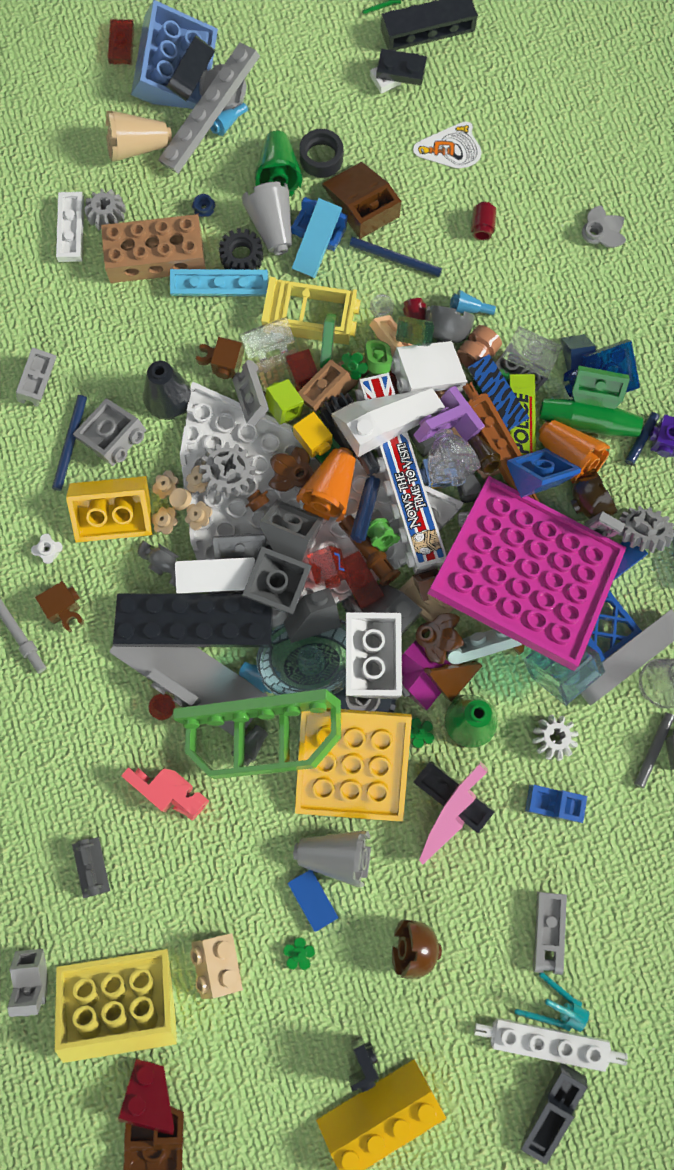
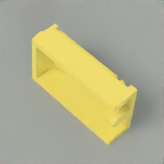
(278, 301)

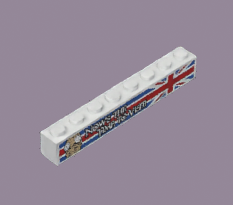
(406, 489)

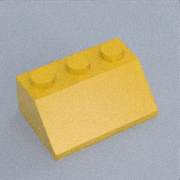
(110, 509)

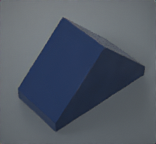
(575, 347)

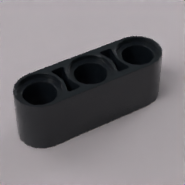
(191, 68)

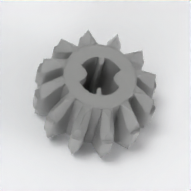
(104, 208)

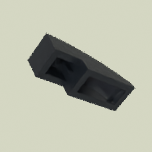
(554, 1113)

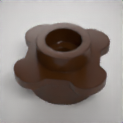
(257, 500)

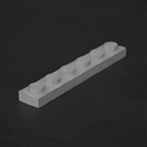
(209, 107)

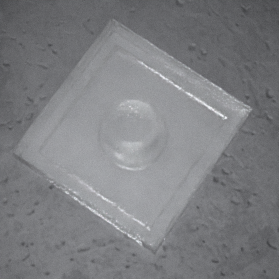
(532, 351)

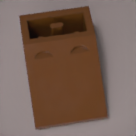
(364, 199)

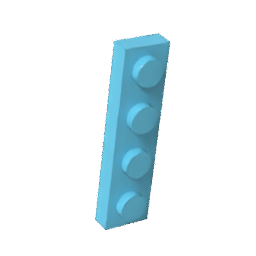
(218, 282)

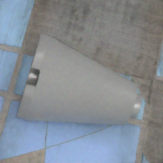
(271, 215)
(336, 856)

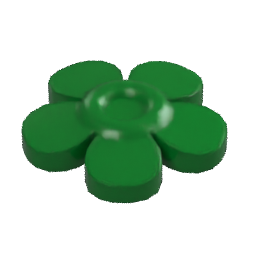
(353, 365)
(420, 734)
(298, 954)

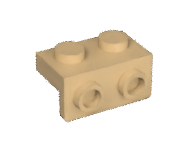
(216, 966)

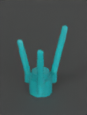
(572, 1014)

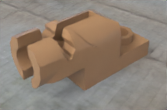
(327, 383)

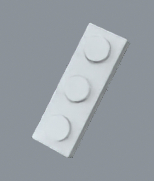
(70, 227)

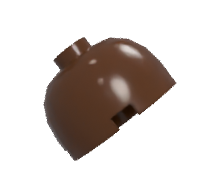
(416, 949)

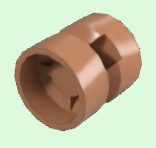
(479, 344)

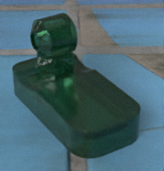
(415, 331)

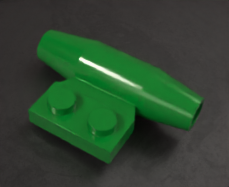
(595, 405)

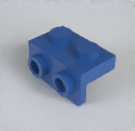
(301, 223)

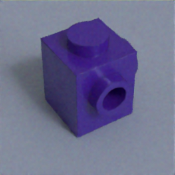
(663, 437)

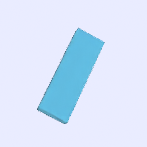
(316, 237)

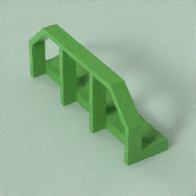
(264, 708)

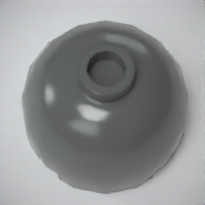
(449, 323)

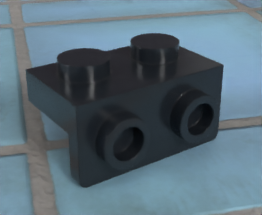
(401, 67)
(367, 1059)

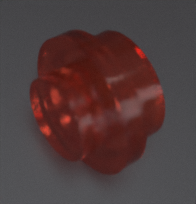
(161, 706)

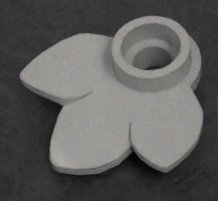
(605, 226)

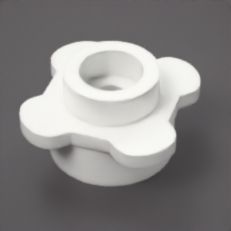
(52, 553)

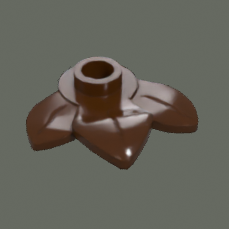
(288, 468)
(442, 637)

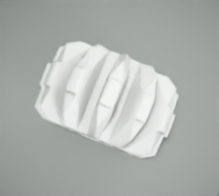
(562, 746)

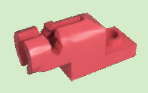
(167, 790)

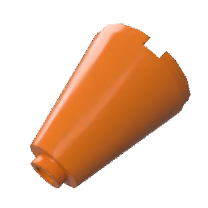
(574, 446)
(330, 485)

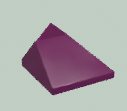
(414, 678)

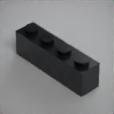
(427, 22)

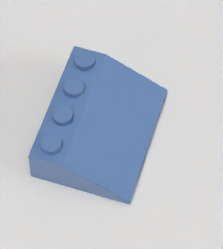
(161, 47)

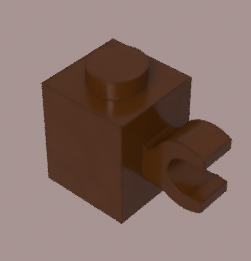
(224, 358)
(60, 604)

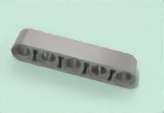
(632, 657)

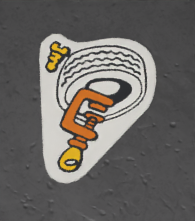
(451, 147)

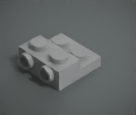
(110, 432)

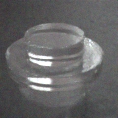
(381, 305)

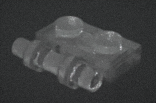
(266, 339)

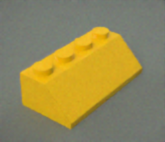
(380, 1119)

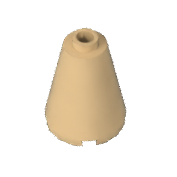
(134, 135)

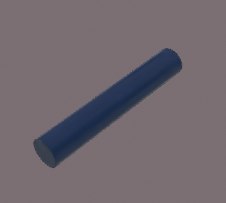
(642, 439)

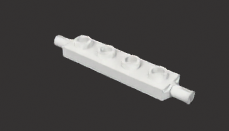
(550, 1044)

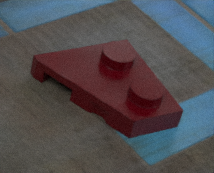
(147, 1099)

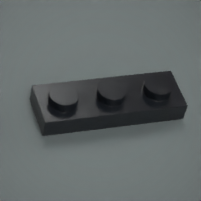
(441, 787)

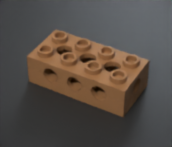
(152, 247)

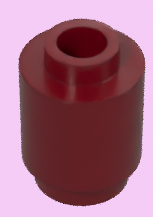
(483, 221)

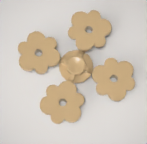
(180, 500)

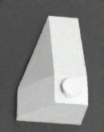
(380, 419)

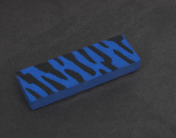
(503, 398)

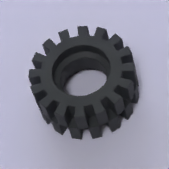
(241, 240)

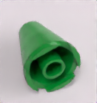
(278, 162)
(465, 727)

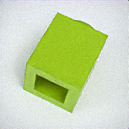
(284, 401)

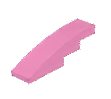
(448, 821)

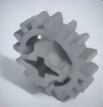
(216, 463)
(646, 529)

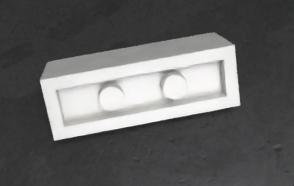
(213, 575)

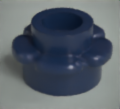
(203, 200)

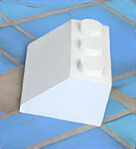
(373, 655)

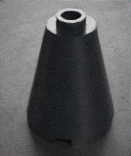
(165, 391)

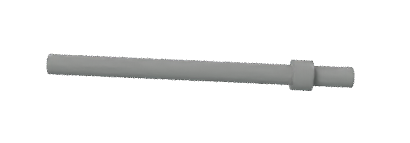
(27, 648)

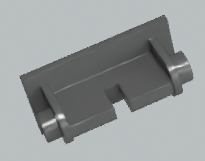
(91, 867)

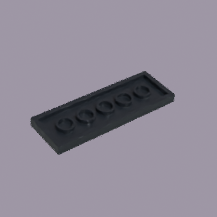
(191, 621)

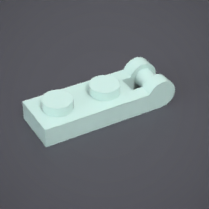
(481, 645)

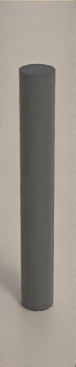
(654, 750)

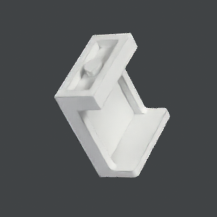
(427, 367)

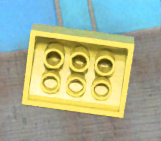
(114, 1006)

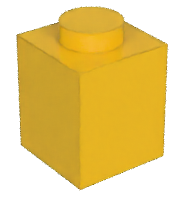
(313, 435)

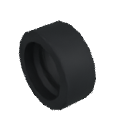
(321, 137)

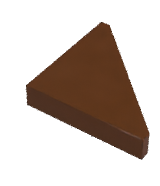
(452, 677)

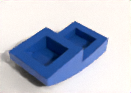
(556, 803)

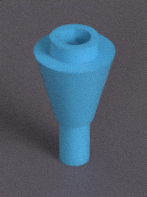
(227, 118)
(467, 303)

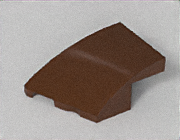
(154, 1149)

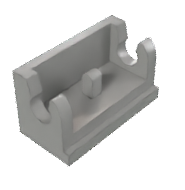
(35, 376)

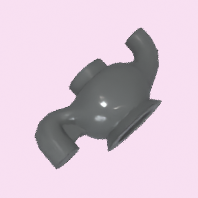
(160, 558)

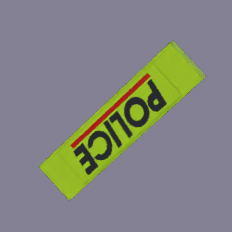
(525, 434)

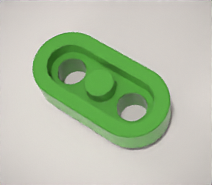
(378, 357)

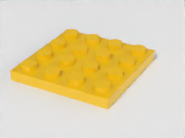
(362, 772)

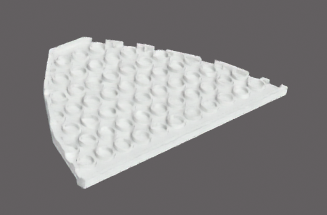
(220, 420)

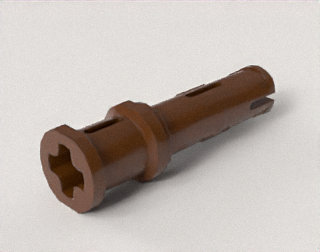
(375, 559)

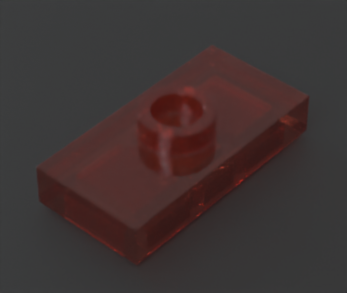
(120, 41)
(361, 580)

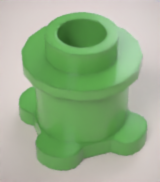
(382, 534)

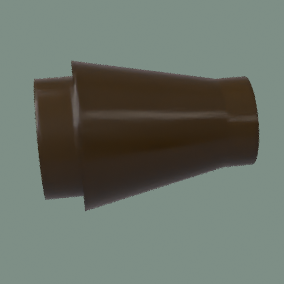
(487, 456)

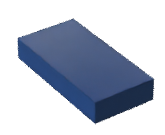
(313, 900)

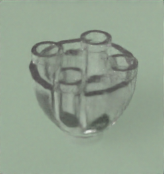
(451, 459)

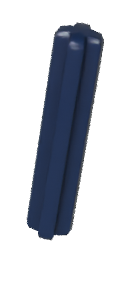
(365, 509)

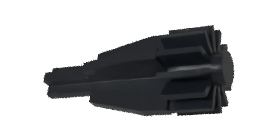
(367, 460)

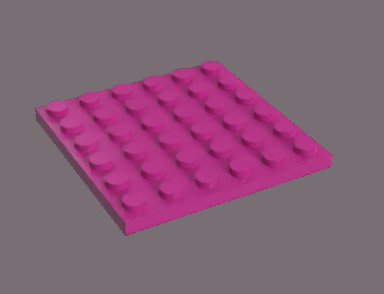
(529, 573)

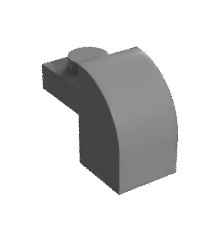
(29, 982)

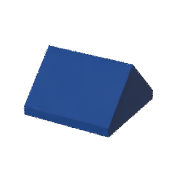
(540, 471)

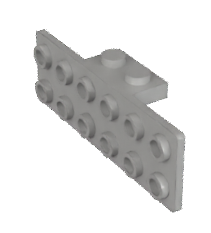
(188, 676)

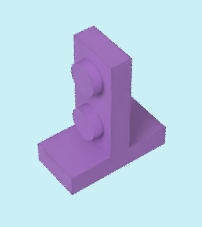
(455, 414)

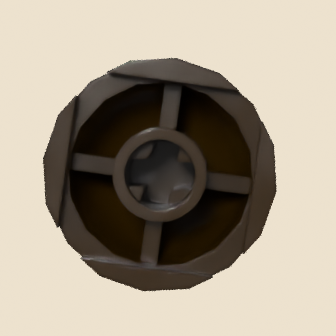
(591, 496)

